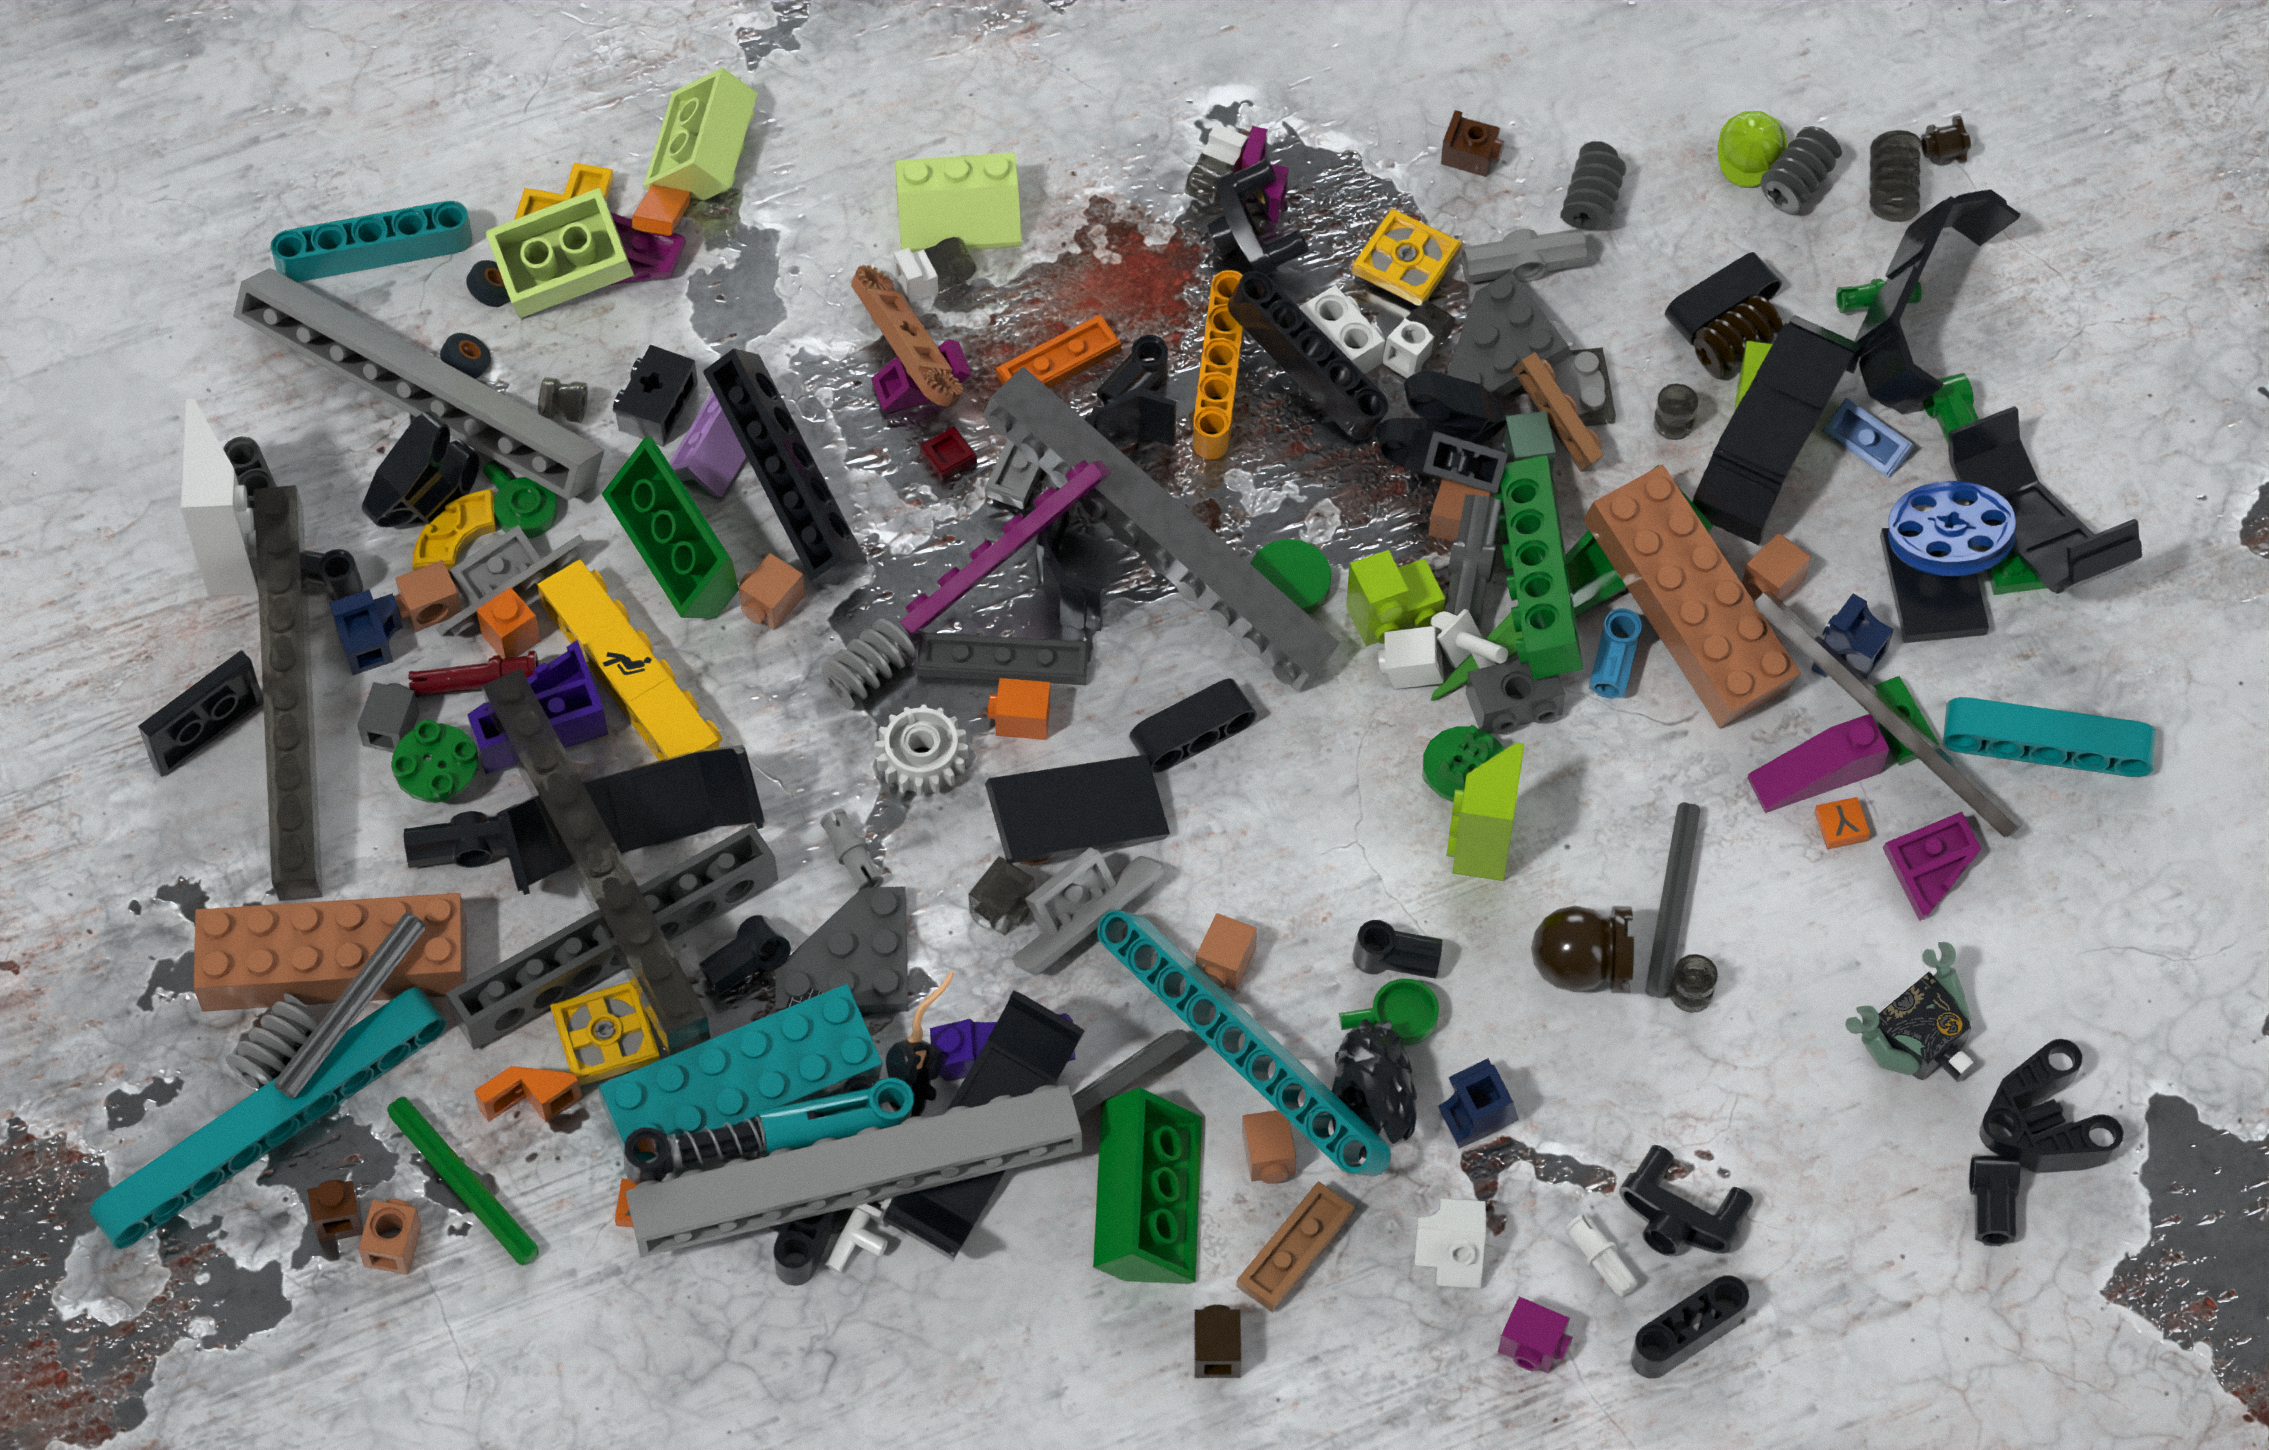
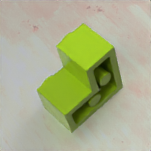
(1391, 596)

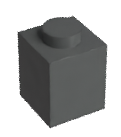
(387, 716)

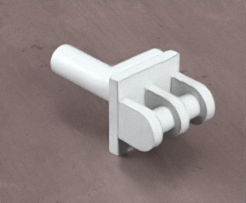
(1461, 638)
(855, 1234)

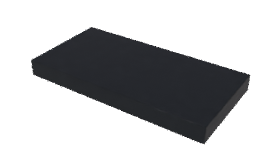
(1077, 808)

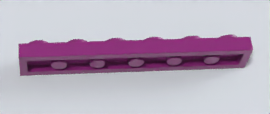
(990, 556)

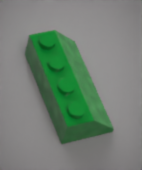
(671, 534)
(1147, 1189)

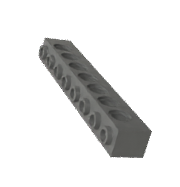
(583, 953)

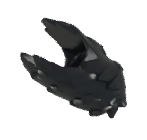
(1376, 1080)

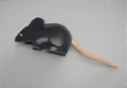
(917, 1060)

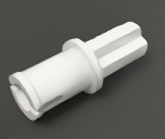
(1601, 1254)

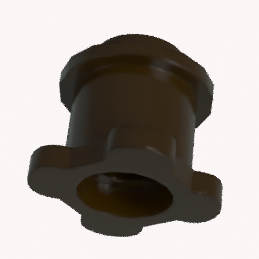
(1946, 142)

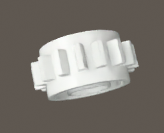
(926, 770)

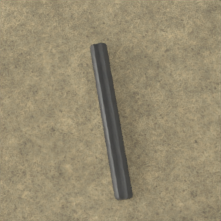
(1672, 900)
(349, 1005)

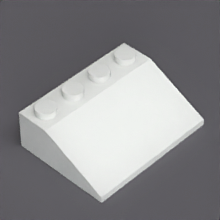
(216, 511)

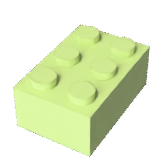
(559, 253)

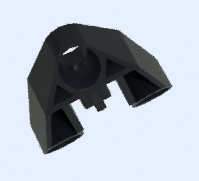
(1444, 406)
(420, 475)
(2059, 1148)

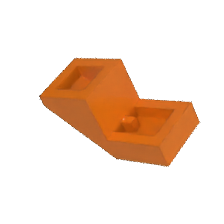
(545, 1090)

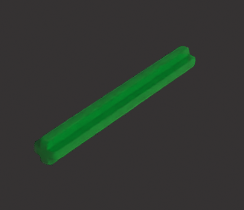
(463, 1181)

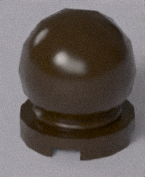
(1582, 949)

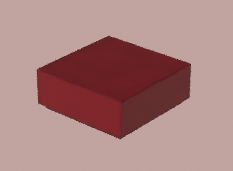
(948, 454)

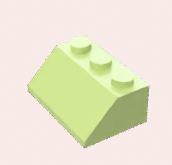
(702, 135)
(959, 198)

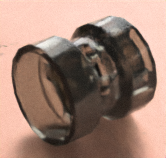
(563, 399)
(1675, 411)
(1693, 973)

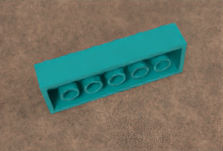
(757, 1067)

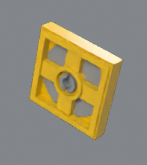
(1406, 257)
(605, 1033)

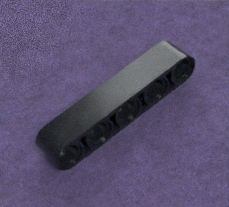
(1307, 355)
(807, 1238)

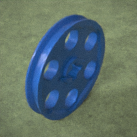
(1951, 528)

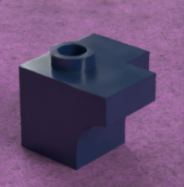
(366, 628)
(1857, 637)
(1478, 1104)

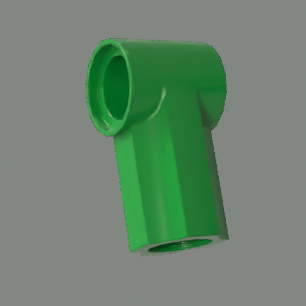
(1952, 404)

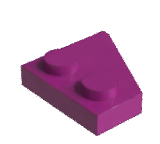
(648, 253)
(1932, 860)

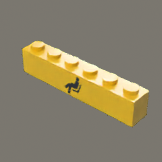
(625, 664)

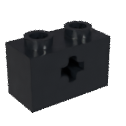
(655, 394)
(1455, 460)

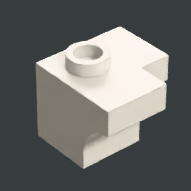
(1453, 1242)

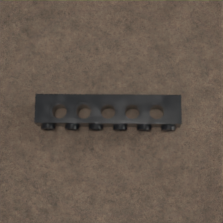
(785, 467)

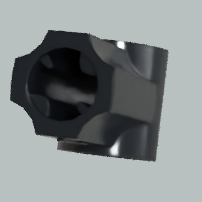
(1135, 372)
(324, 568)
(755, 947)
(1400, 951)
(1994, 1186)

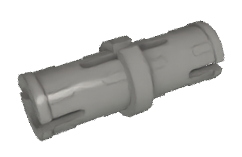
(851, 850)

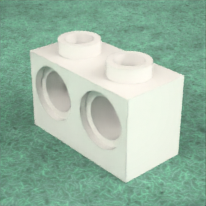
(1348, 329)

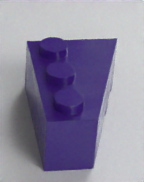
(567, 699)

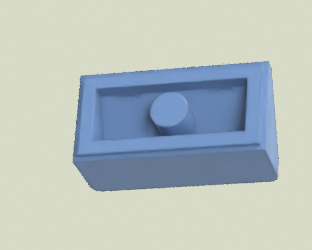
(1868, 438)

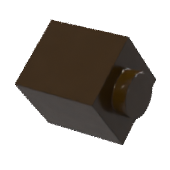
(1217, 1342)

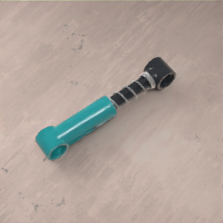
(773, 1129)

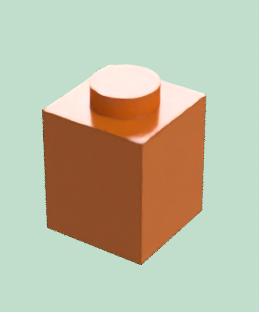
(508, 624)
(1021, 708)

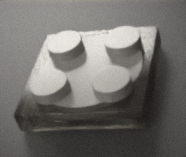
(1587, 382)

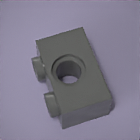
(1499, 713)

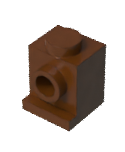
(1471, 145)
(334, 1202)

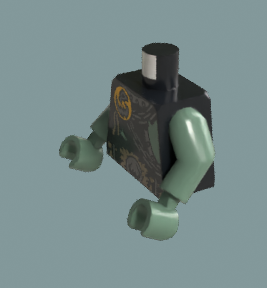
(1922, 1025)

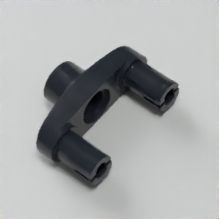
(1238, 228)
(1676, 1220)

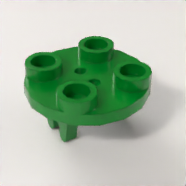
(1460, 742)
(444, 746)

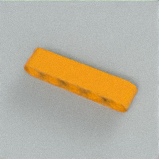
(1218, 379)

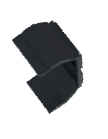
(1885, 355)
(1120, 420)
(1772, 426)
(2046, 532)
(642, 808)
(1019, 1056)

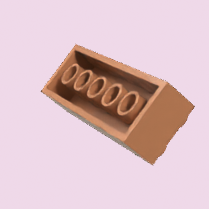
(1691, 596)
(317, 948)

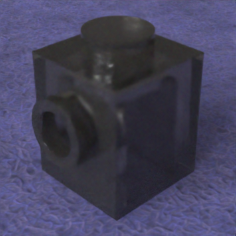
(1000, 897)

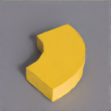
(454, 529)

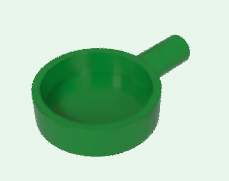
(521, 503)
(1406, 1004)

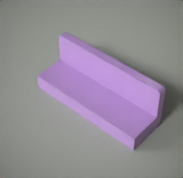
(709, 450)

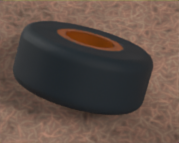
(487, 284)
(466, 354)

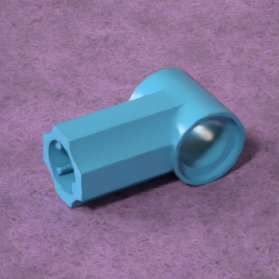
(1615, 654)

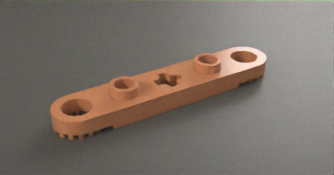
(907, 336)

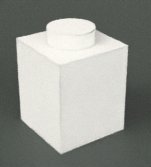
(1412, 658)

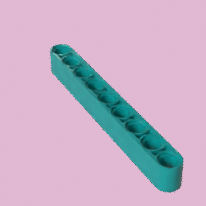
(1259, 1046)
(265, 1121)

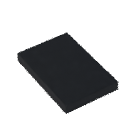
(1933, 604)
(201, 713)

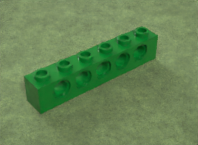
(1540, 569)

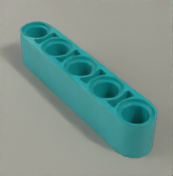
(436, 231)
(2049, 737)

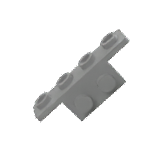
(498, 566)
(1076, 900)

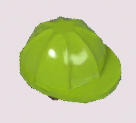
(1749, 147)

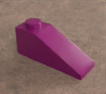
(1822, 764)

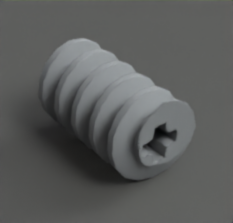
(864, 659)
(273, 1042)

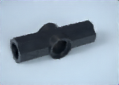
(467, 840)

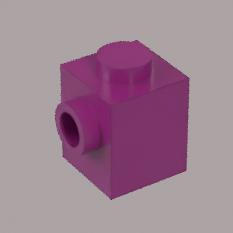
(1535, 1336)

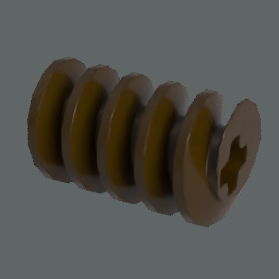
(1727, 337)

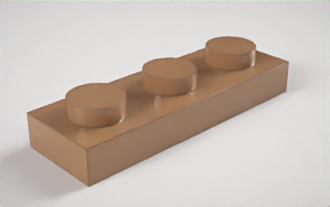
(1538, 381)
(1295, 1246)

